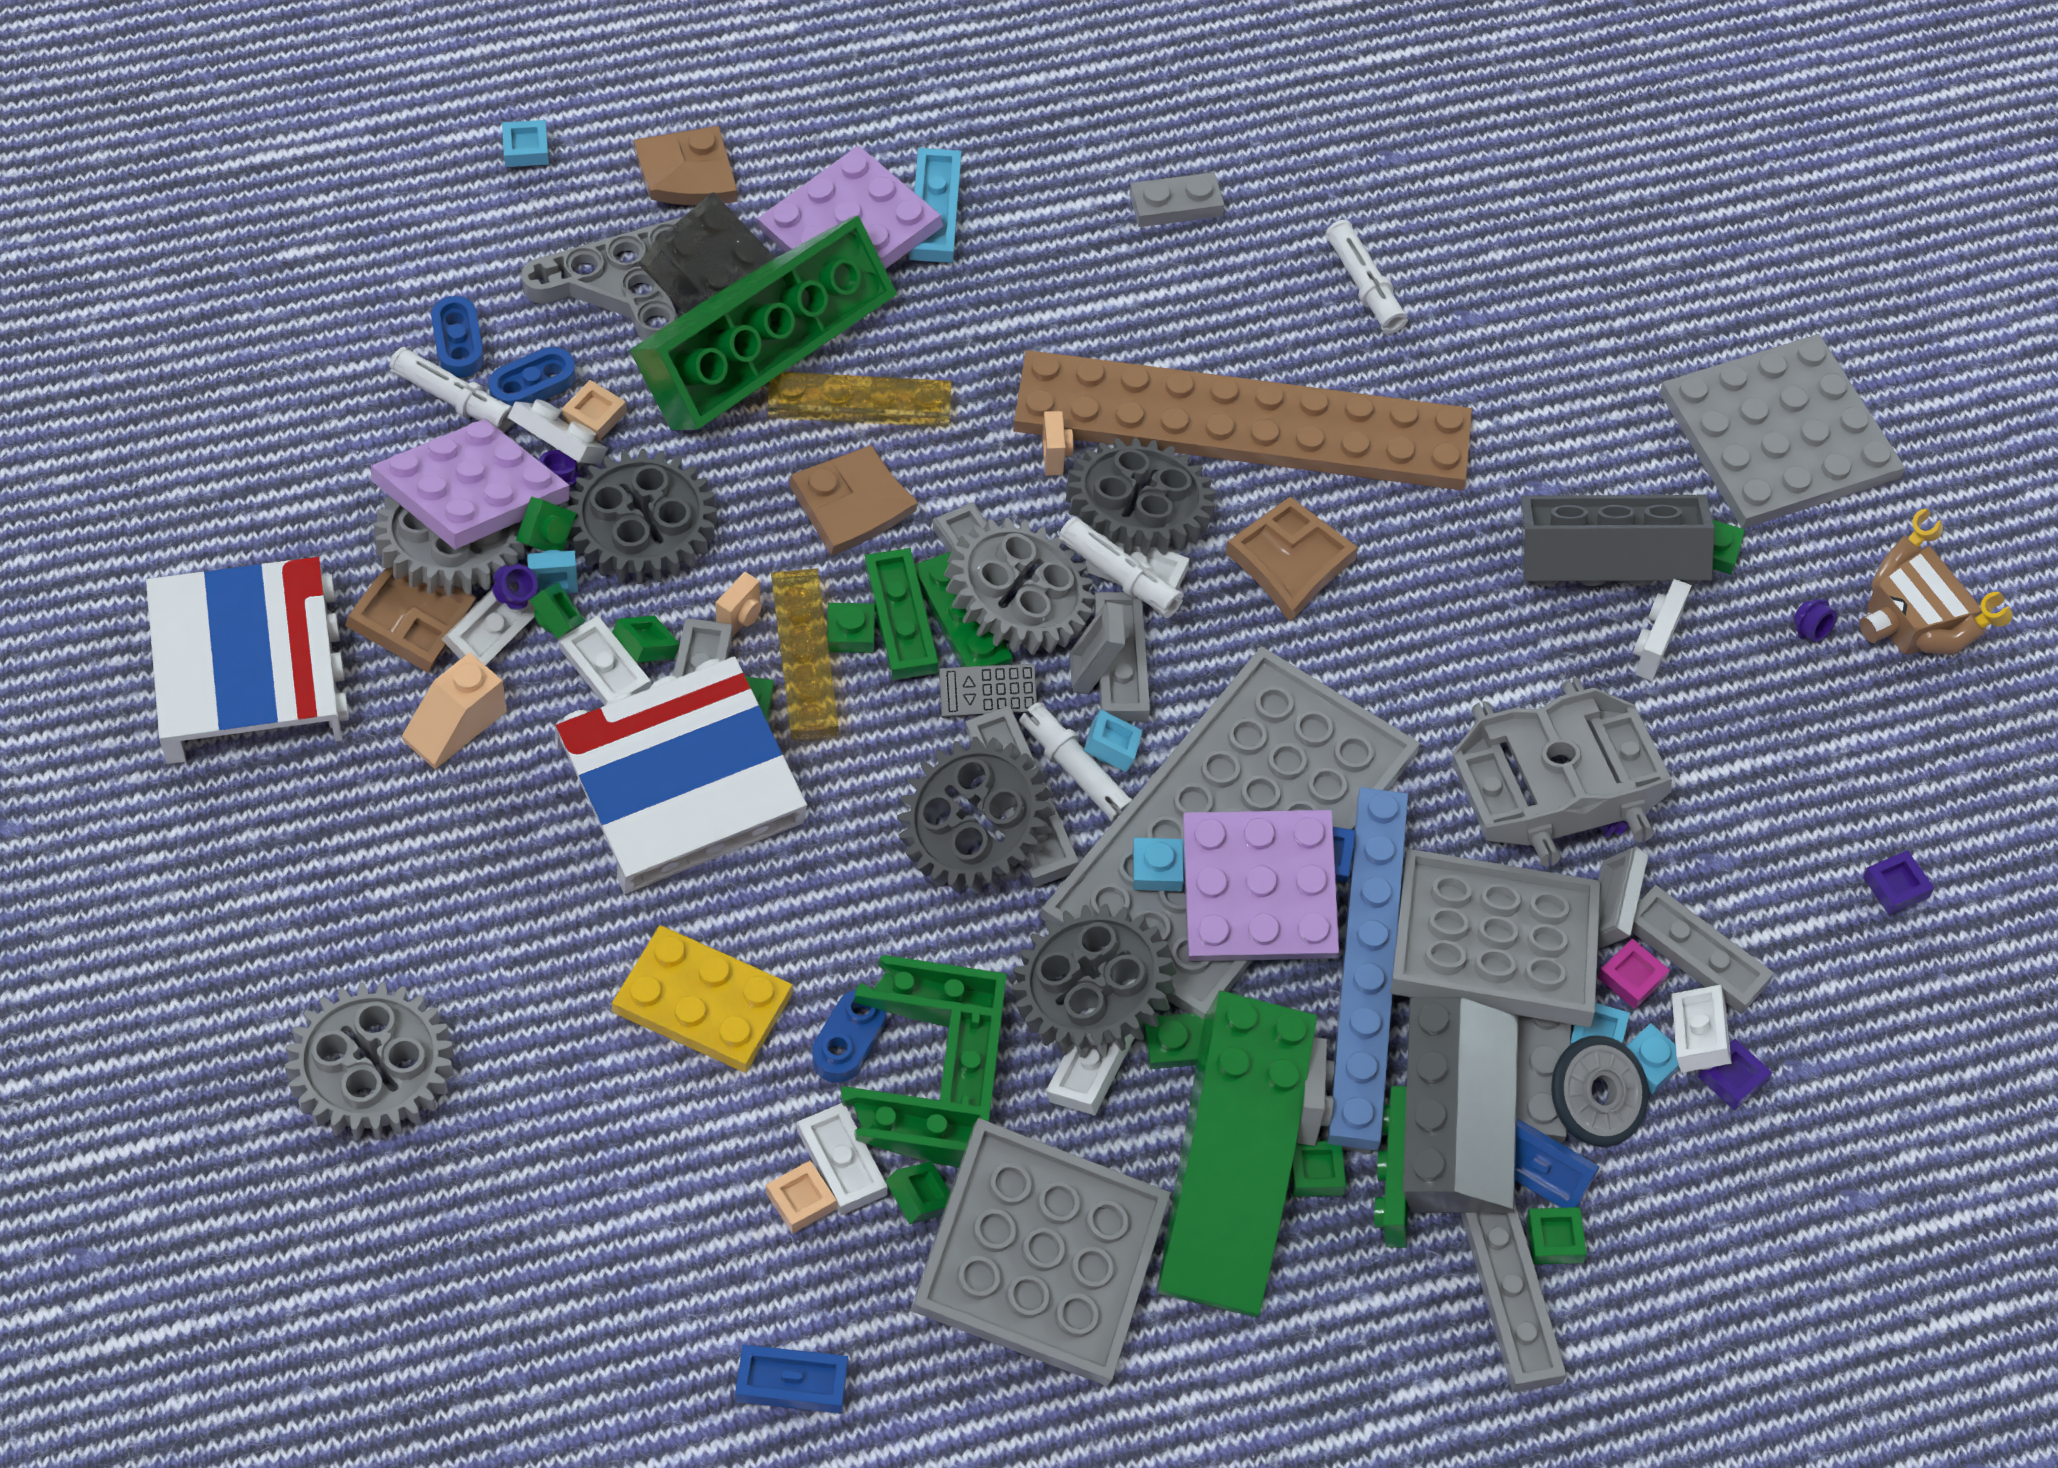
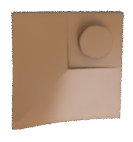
(686, 167)
(851, 499)
(1291, 555)
(408, 618)

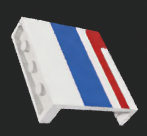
(244, 652)
(681, 772)

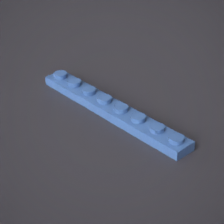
(1367, 970)

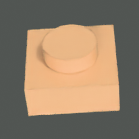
(595, 409)
(1056, 443)
(740, 603)
(801, 1196)

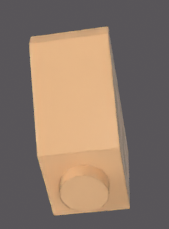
(455, 710)

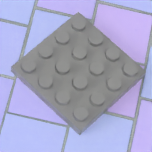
(1781, 431)
(1497, 937)
(1041, 1252)

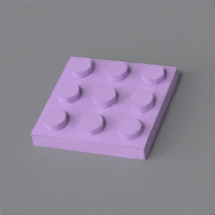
(852, 187)
(468, 482)
(1260, 885)

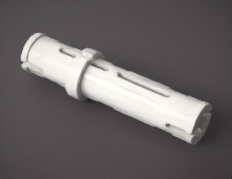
(1374, 289)
(467, 398)
(1135, 577)
(1063, 747)

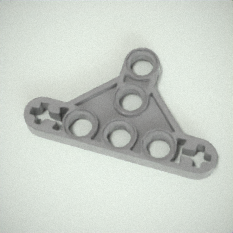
(609, 282)

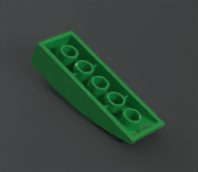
(762, 325)
(1236, 1153)

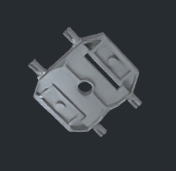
(1609, 779)

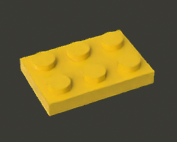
(702, 998)

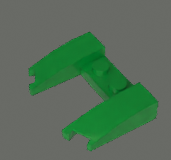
(971, 1007)

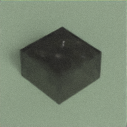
(703, 254)

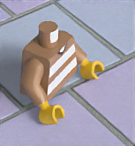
(1923, 602)

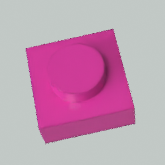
(1633, 974)

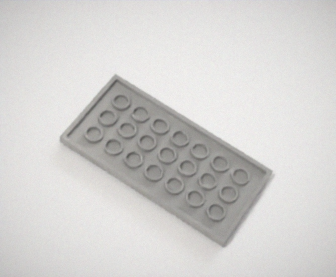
(1261, 746)

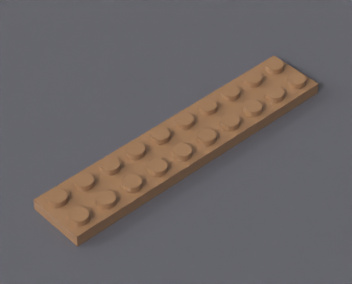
(1247, 419)

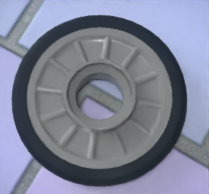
(1573, 1098)

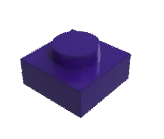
(1898, 882)
(1737, 1080)

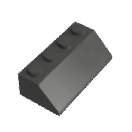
(1616, 538)
(1460, 1107)

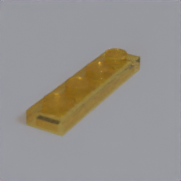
(860, 399)
(804, 654)

